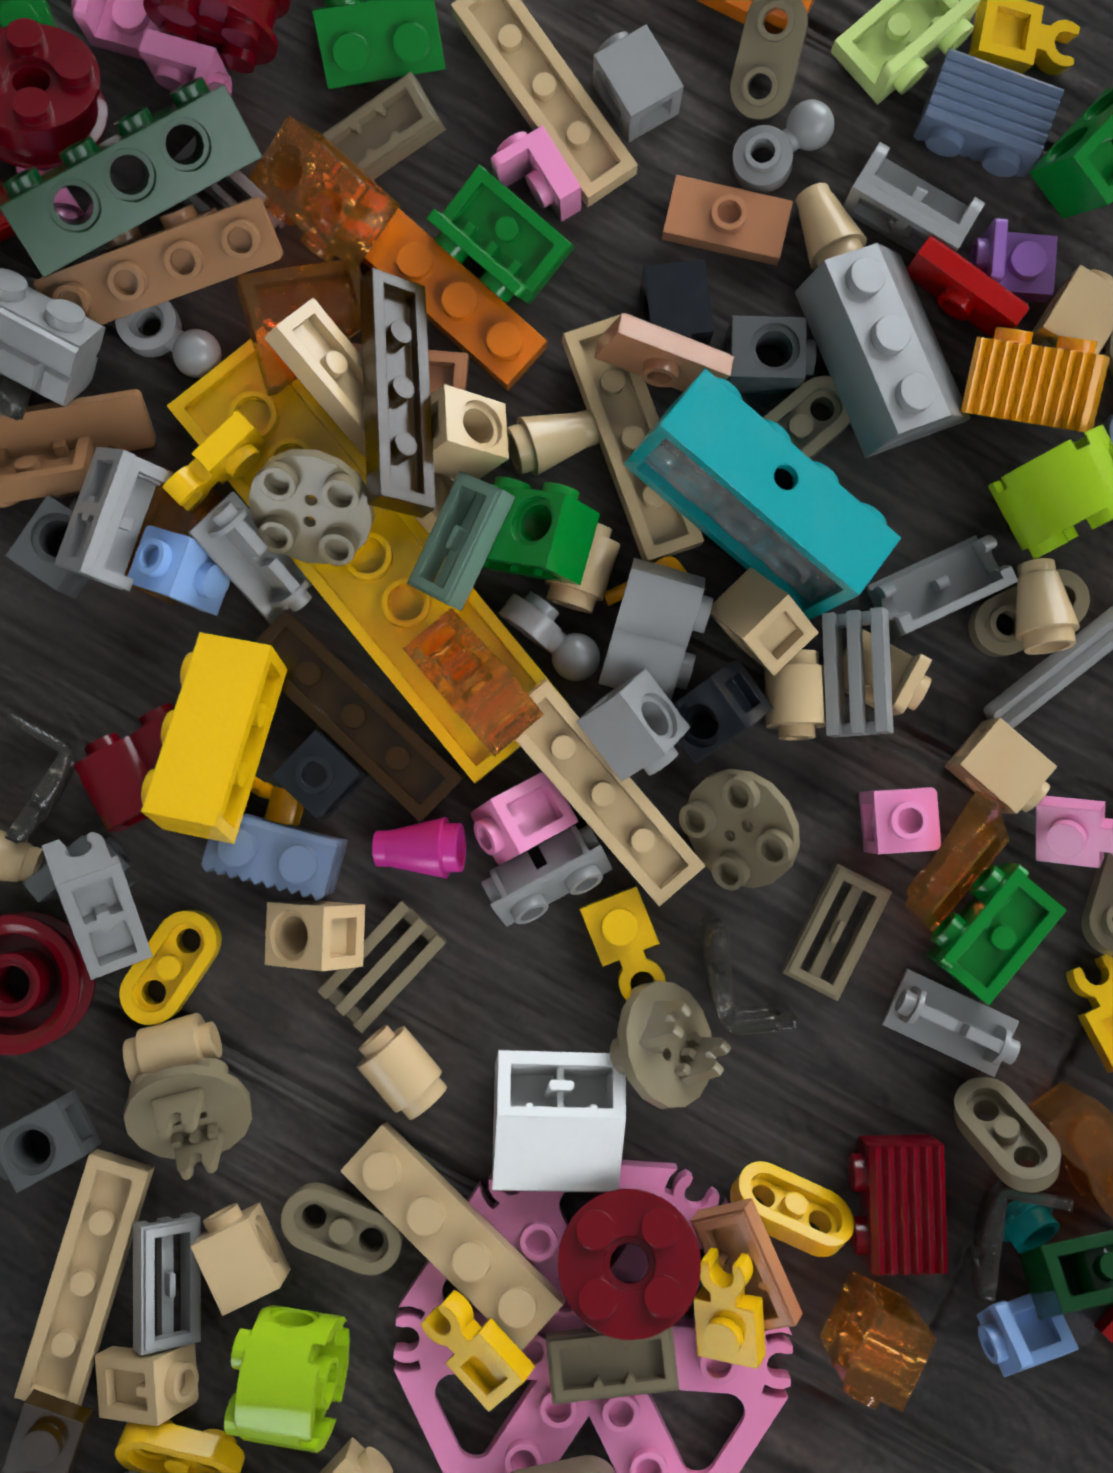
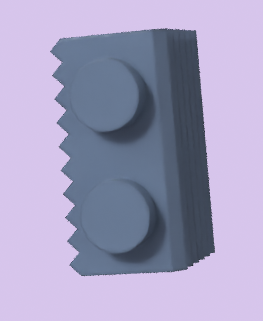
(987, 114)
(279, 857)

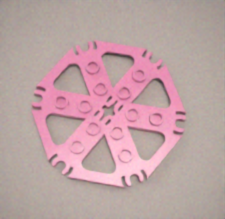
(627, 1424)

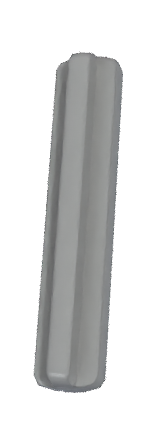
(1054, 673)

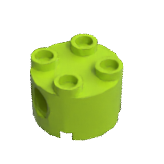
(1058, 491)
(288, 1378)

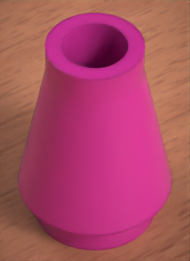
(422, 848)

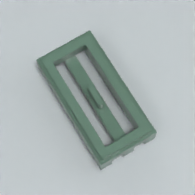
(467, 544)

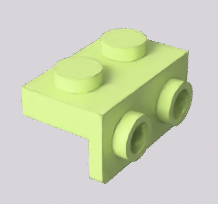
(898, 38)

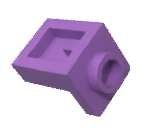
(1017, 260)

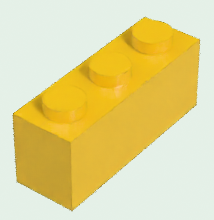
(214, 738)

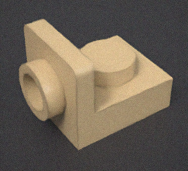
(907, 676)
(146, 1386)

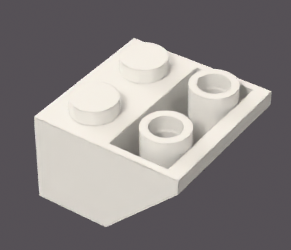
(557, 1122)

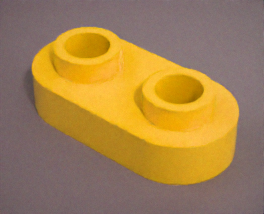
(172, 966)
(793, 1203)
(177, 1450)

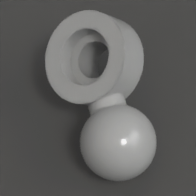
(807, 128)
(193, 351)
(573, 655)

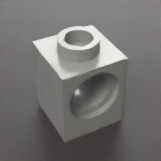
(636, 82)
(635, 726)

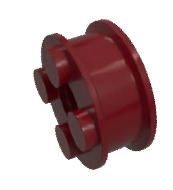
(236, 28)
(46, 94)
(57, 977)
(672, 1273)

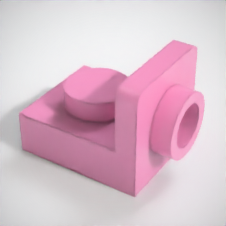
(113, 24)
(179, 60)
(544, 169)
(521, 818)
(900, 820)

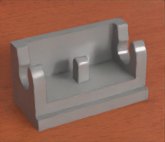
(907, 206)
(109, 516)
(940, 585)
(98, 906)

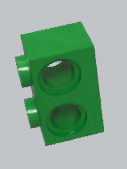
(1079, 166)
(543, 533)

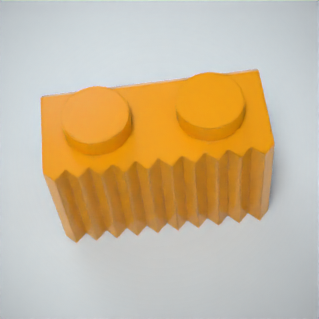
(1036, 382)

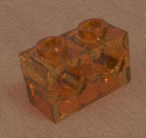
(322, 193)
(473, 681)
(876, 1342)

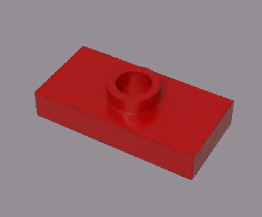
(964, 289)

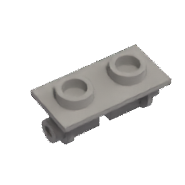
(264, 578)
(573, 866)
(952, 1023)

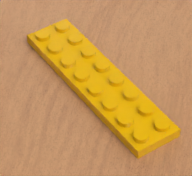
(373, 587)

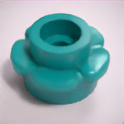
(1029, 1225)

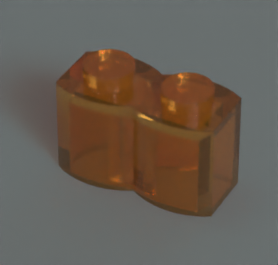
(1085, 1140)

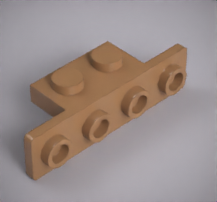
(168, 261)
(56, 443)

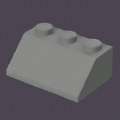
(880, 348)

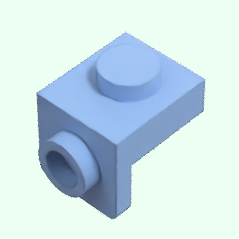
(179, 570)
(1018, 1339)

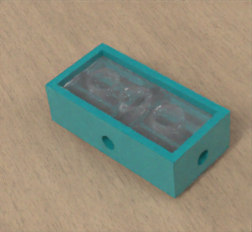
(762, 497)

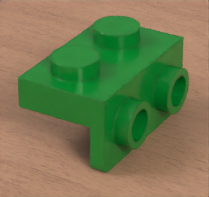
(377, 40)
(501, 236)
(994, 930)

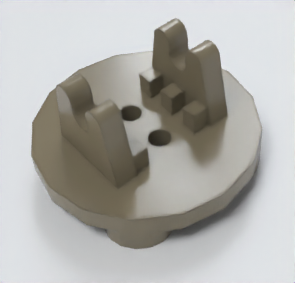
(282, 503)
(755, 853)
(666, 1045)
(188, 1113)

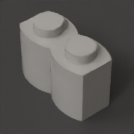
(655, 626)

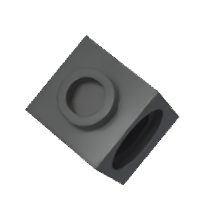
(784, 333)
(36, 547)
(69, 1135)

